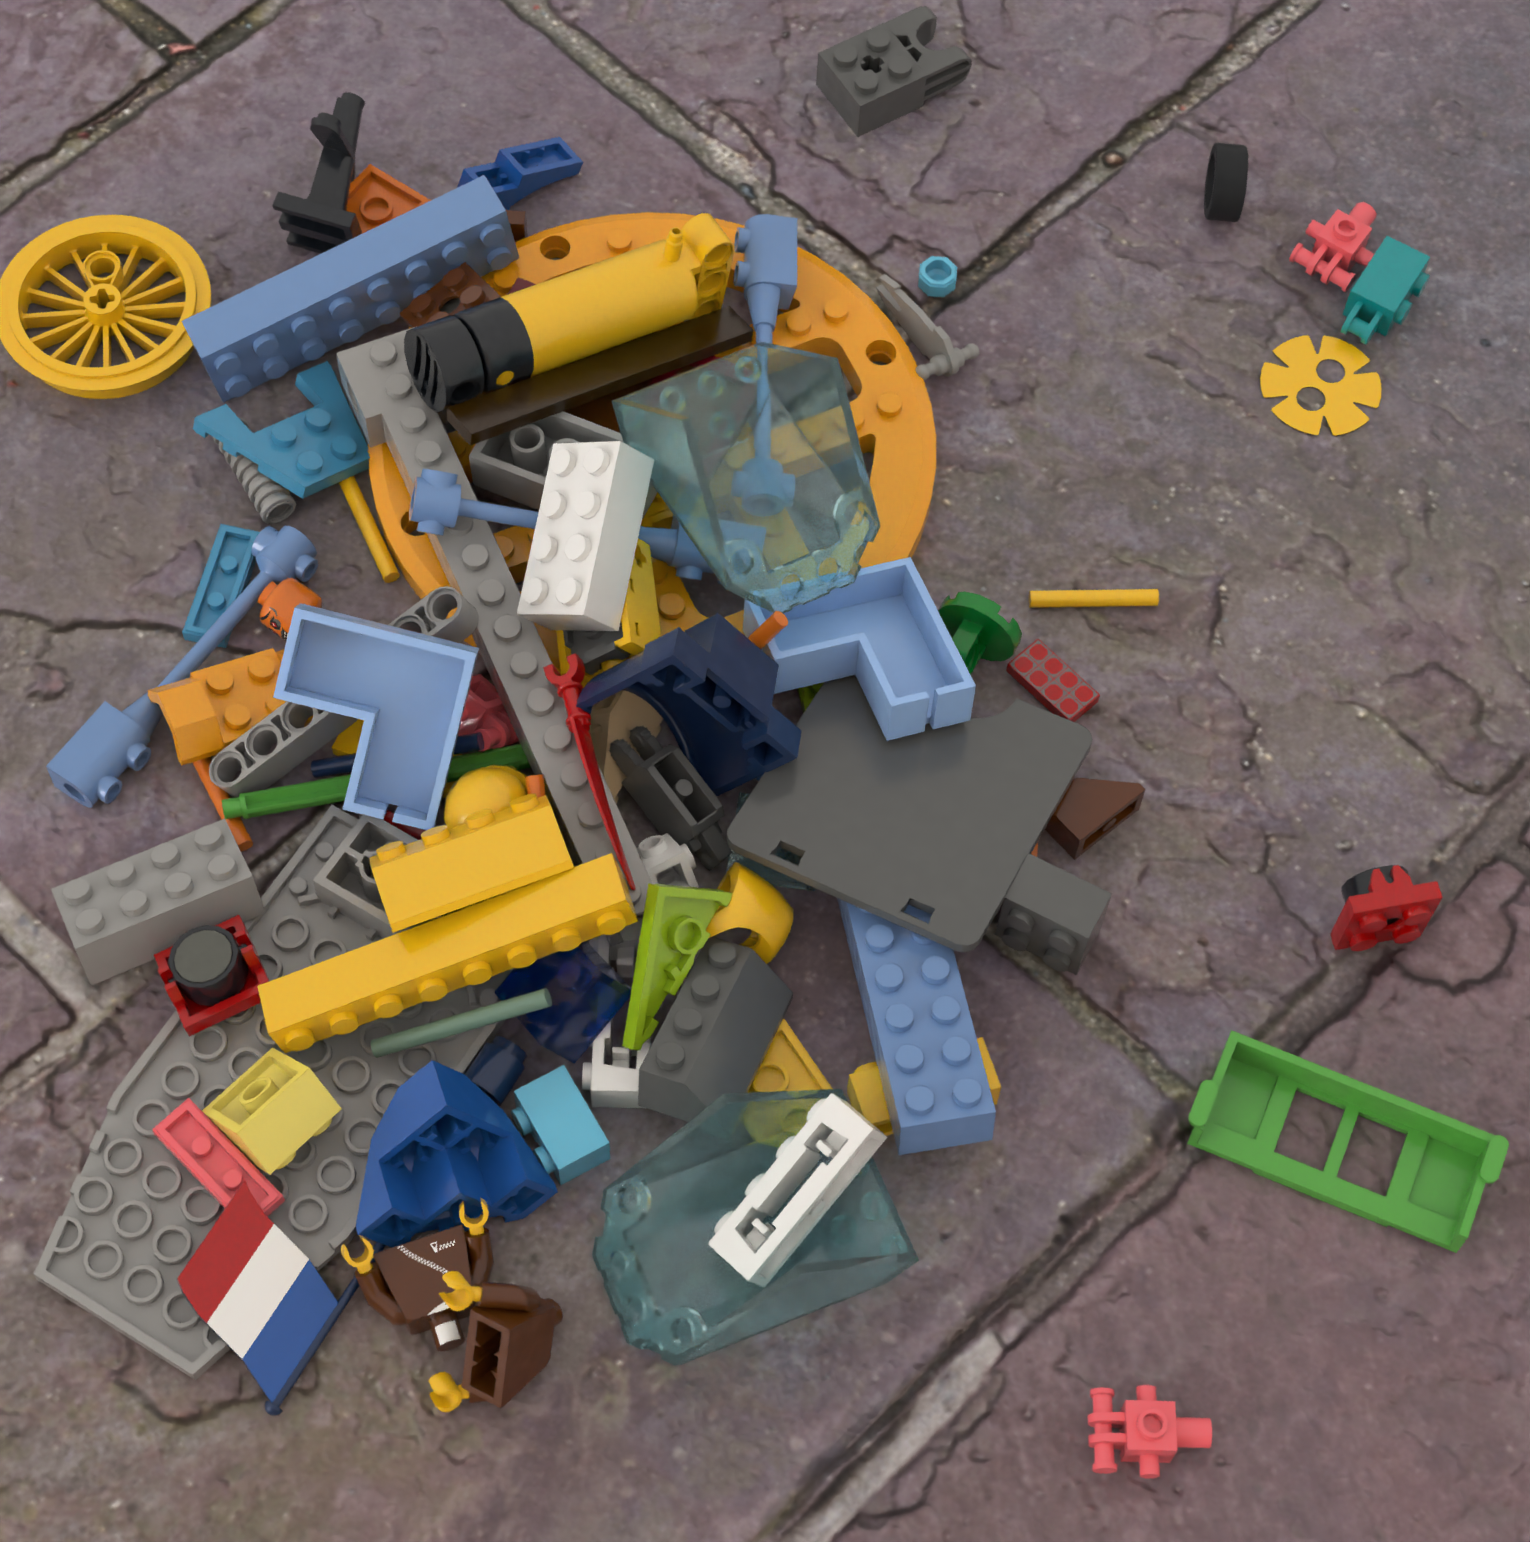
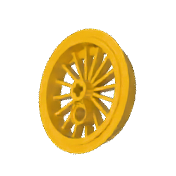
(105, 307)

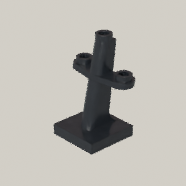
(322, 218)

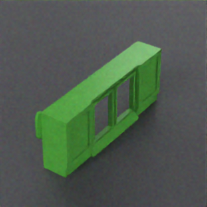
(1437, 1171)

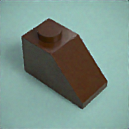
(1092, 811)

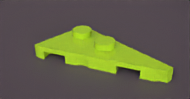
(667, 946)

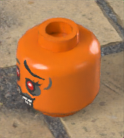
(279, 603)

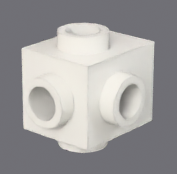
(667, 861)

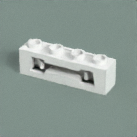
(615, 1083)
(759, 1248)

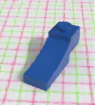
(526, 169)

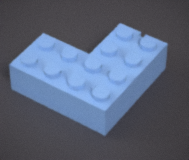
(887, 637)
(403, 688)

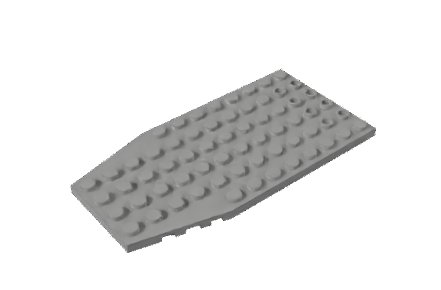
(138, 1208)

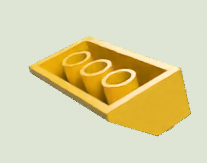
(469, 861)

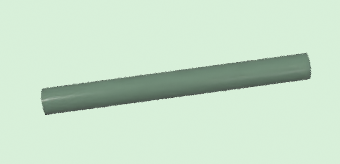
(461, 1022)

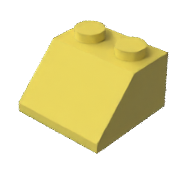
(273, 1110)

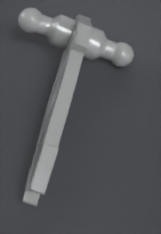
(928, 338)

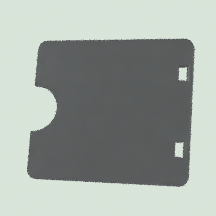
(912, 817)

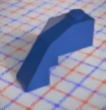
(445, 1147)

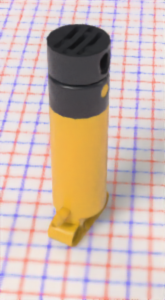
(571, 315)

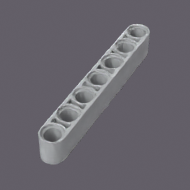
(287, 722)

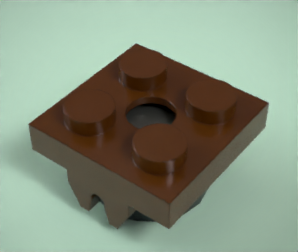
(456, 292)

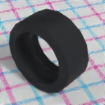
(1226, 182)

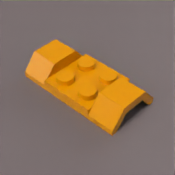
(219, 703)

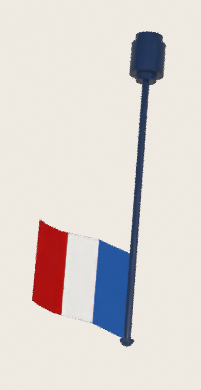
(266, 1292)

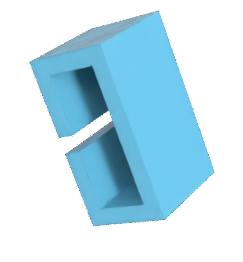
(561, 1125)

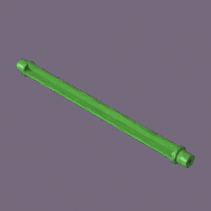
(335, 789)

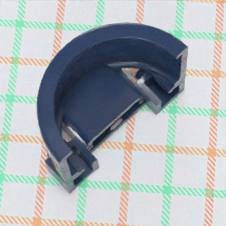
(713, 696)

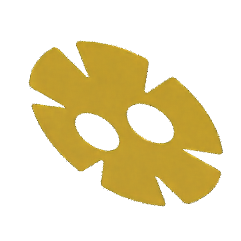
(1339, 396)

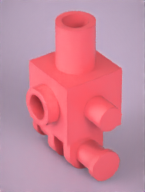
(1338, 246)
(487, 715)
(1147, 1431)

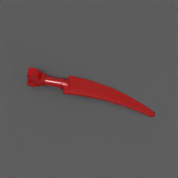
(579, 723)

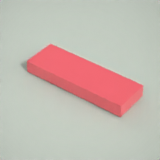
(213, 1157)

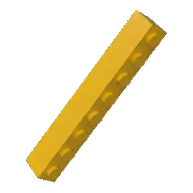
(447, 954)

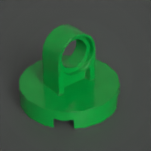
(979, 629)

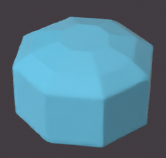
(937, 276)

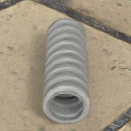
(269, 497)

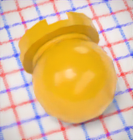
(481, 790)

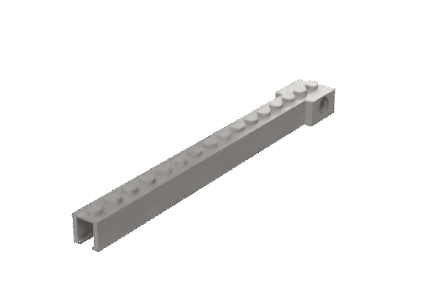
(510, 646)

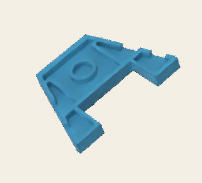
(305, 449)

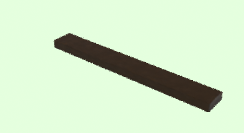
(598, 375)

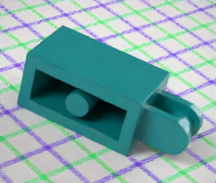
(1385, 290)

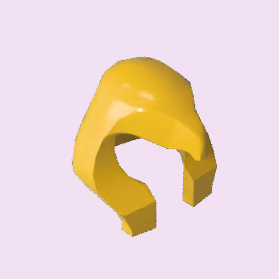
(754, 907)

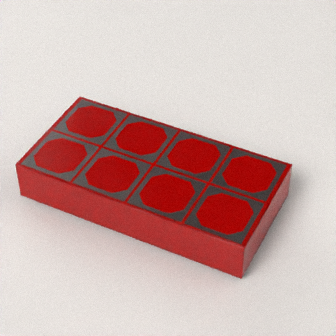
(1052, 682)

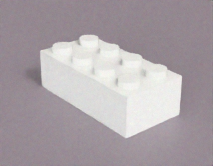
(585, 536)

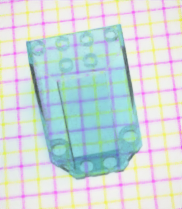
(760, 470)
(664, 1210)

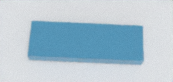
(222, 580)

